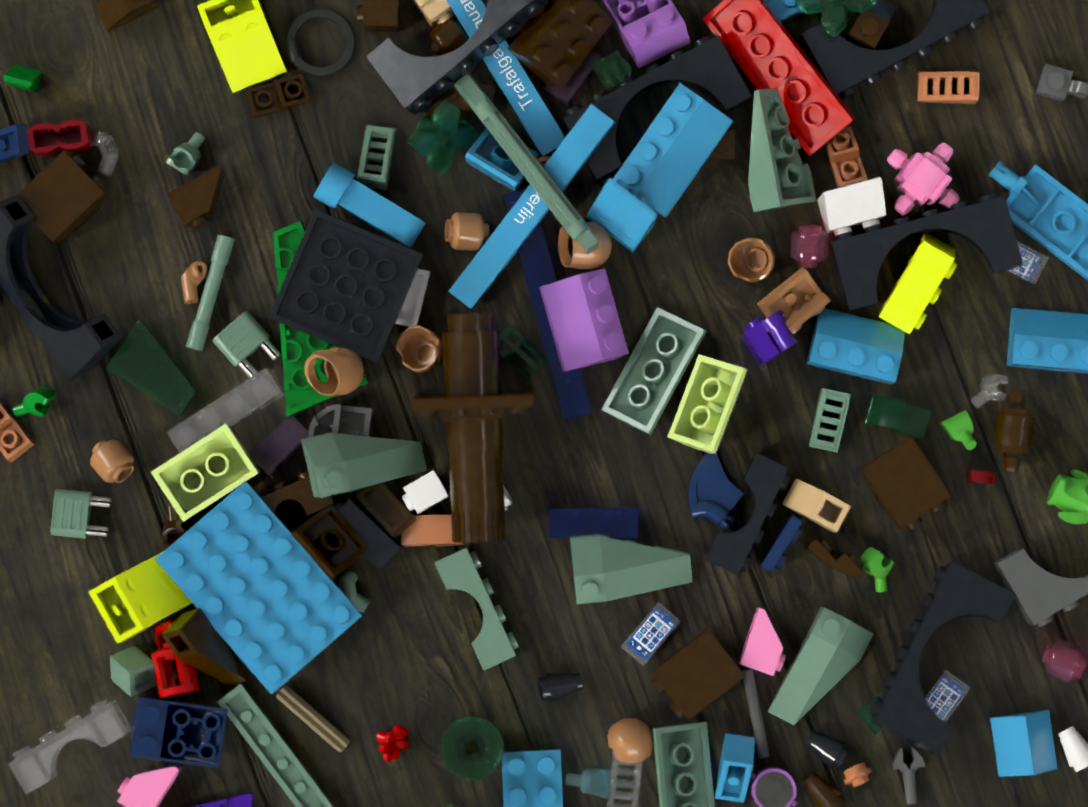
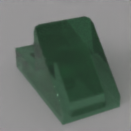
(898, 416)

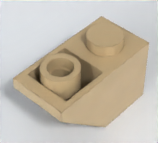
(816, 505)

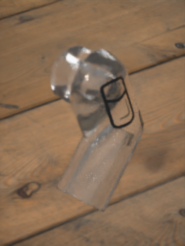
(109, 151)

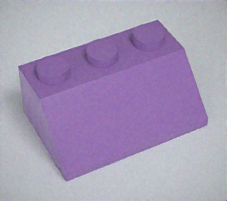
(584, 320)

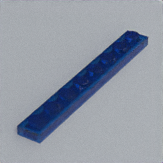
(540, 272)

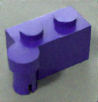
(768, 337)

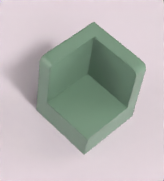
(132, 671)

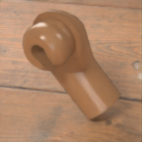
(191, 279)

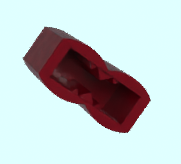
(51, 140)

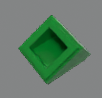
(23, 78)

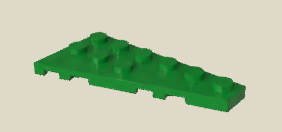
(296, 345)

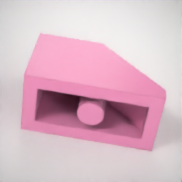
(762, 646)
(148, 787)

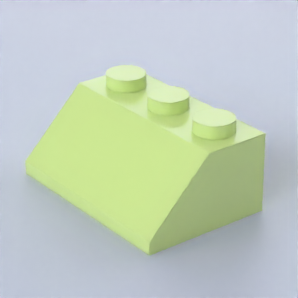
(707, 404)
(205, 472)

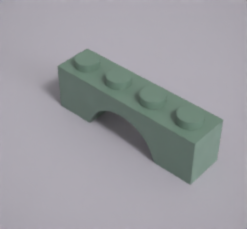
(461, 573)

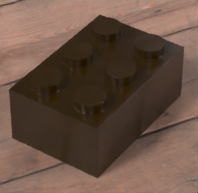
(560, 39)

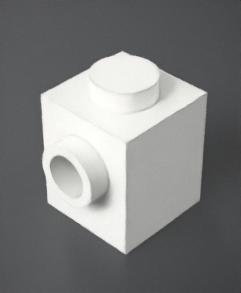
(424, 493)

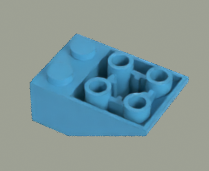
(623, 214)

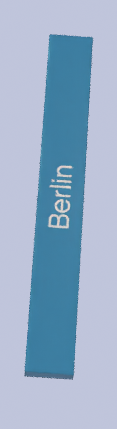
(530, 208)

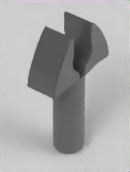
(908, 773)

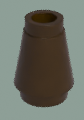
(822, 792)

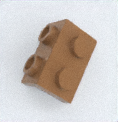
(796, 298)

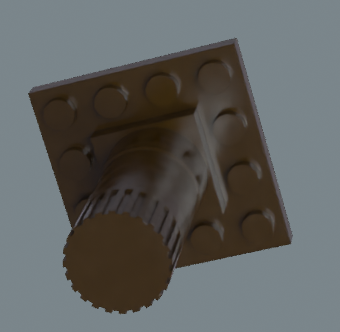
(474, 425)

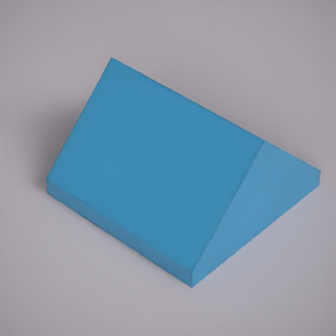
(493, 161)
(1023, 743)

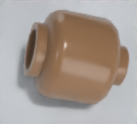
(466, 231)
(112, 461)

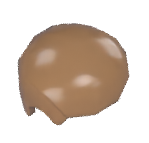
(751, 259)
(419, 349)
(630, 740)

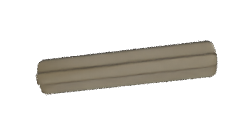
(313, 718)

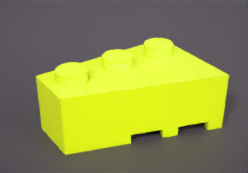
(919, 284)

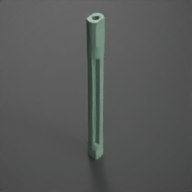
(526, 163)

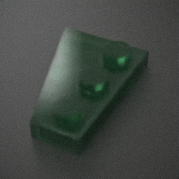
(151, 370)

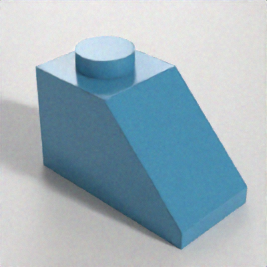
(735, 767)

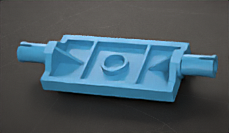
(1048, 214)

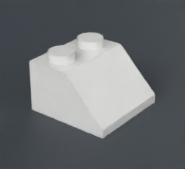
(852, 206)

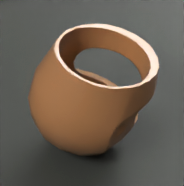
(580, 259)
(342, 369)

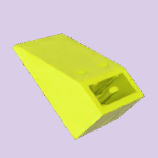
(242, 41)
(138, 599)

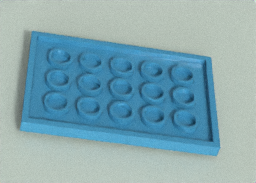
(258, 587)

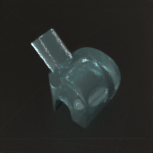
(592, 781)

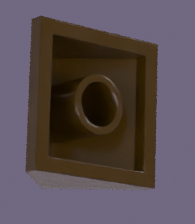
(331, 541)

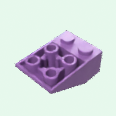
(648, 28)

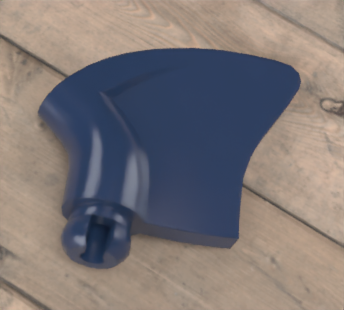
(712, 493)

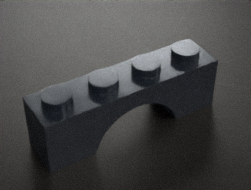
(764, 480)

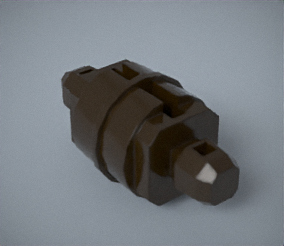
(1014, 430)

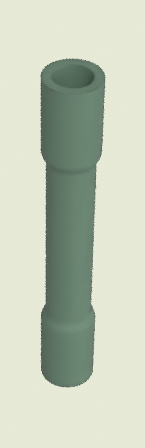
(219, 260)

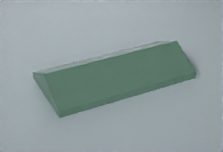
(653, 370)
(683, 765)

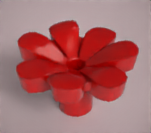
(392, 742)

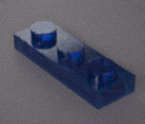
(605, 521)

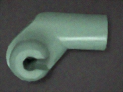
(347, 585)

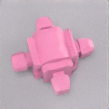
(923, 178)

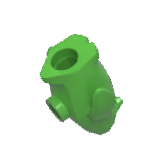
(1070, 496)

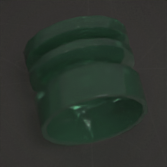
(474, 765)

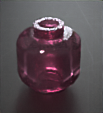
(809, 245)
(1065, 661)

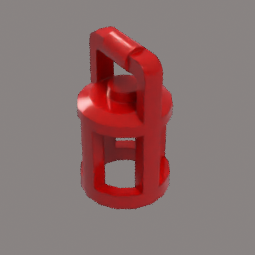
(164, 670)

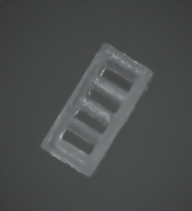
(623, 783)

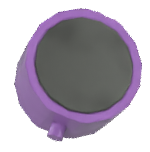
(773, 788)

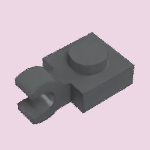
(1057, 82)

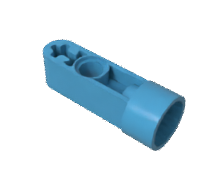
(341, 190)

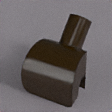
(173, 528)

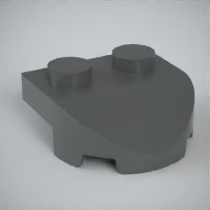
(342, 420)

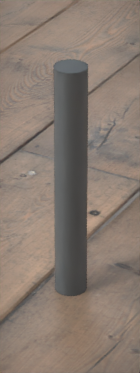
(755, 714)

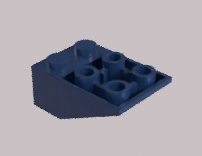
(178, 731)

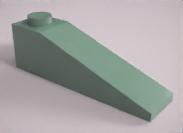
(775, 167)
(353, 461)
(618, 568)
(821, 662)

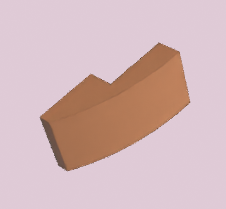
(845, 159)
(12, 436)
(429, 530)

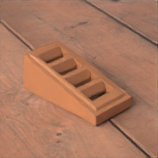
(960, 77)

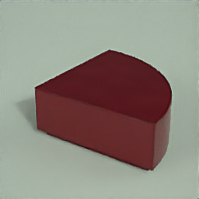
(981, 477)

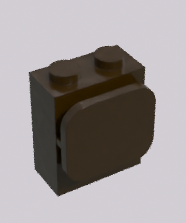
(63, 197)
(905, 484)
(696, 675)

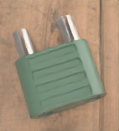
(242, 339)
(73, 512)

